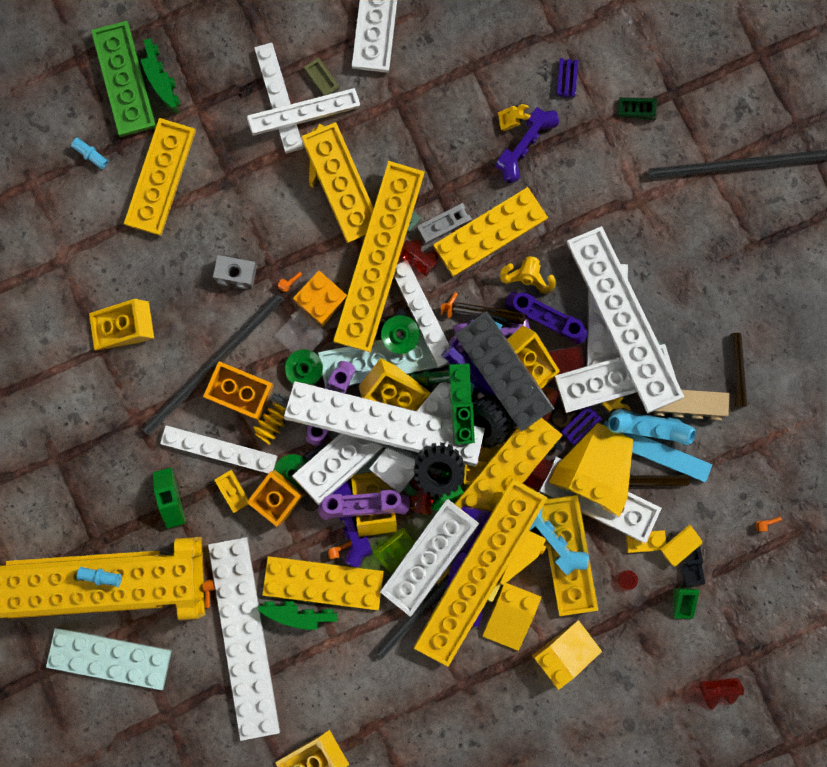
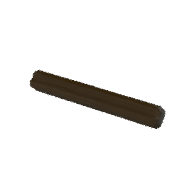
(496, 314)
(738, 370)
(659, 480)

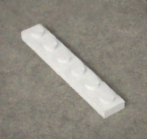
(277, 93)
(303, 111)
(421, 312)
(218, 449)

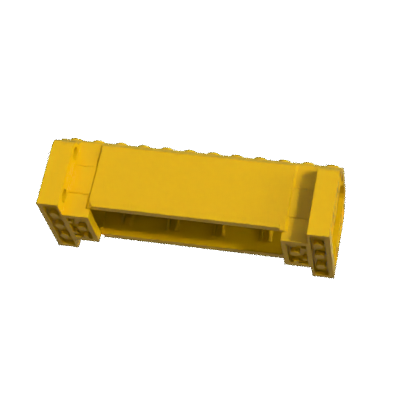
(147, 582)

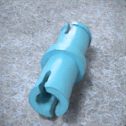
(89, 153)
(99, 576)

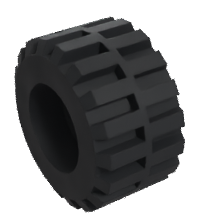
(492, 416)
(439, 485)

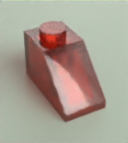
(539, 475)

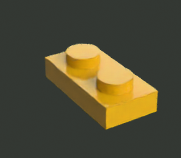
(232, 491)
(655, 542)

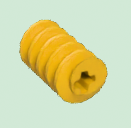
(271, 423)

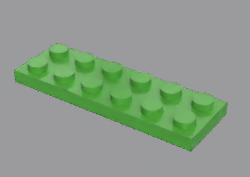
(123, 78)

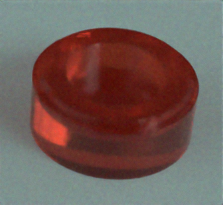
(627, 580)

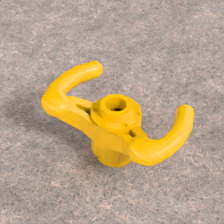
(528, 275)

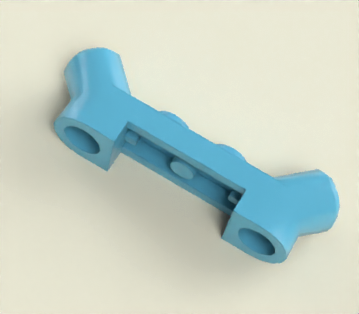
(669, 429)
(567, 559)

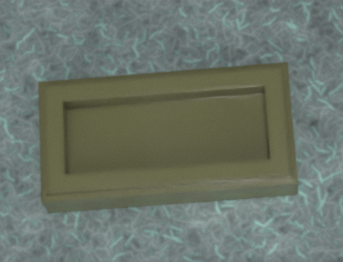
(321, 77)

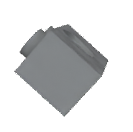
(225, 265)

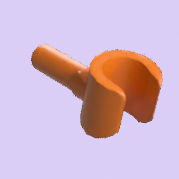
(285, 285)
(447, 307)
(763, 525)
(333, 552)
(208, 586)

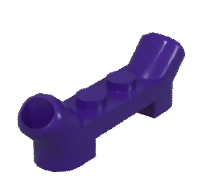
(538, 121)
(547, 316)
(360, 547)

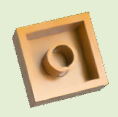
(320, 298)
(275, 498)

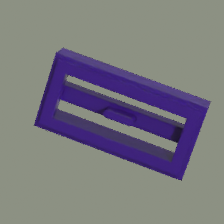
(568, 63)
(592, 414)

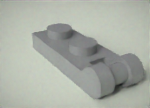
(443, 223)

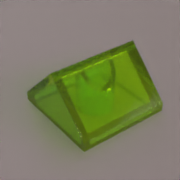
(394, 550)

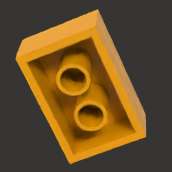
(238, 390)

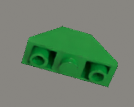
(168, 498)

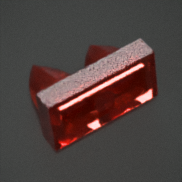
(421, 261)
(422, 502)
(726, 688)

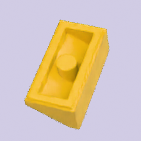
(681, 546)

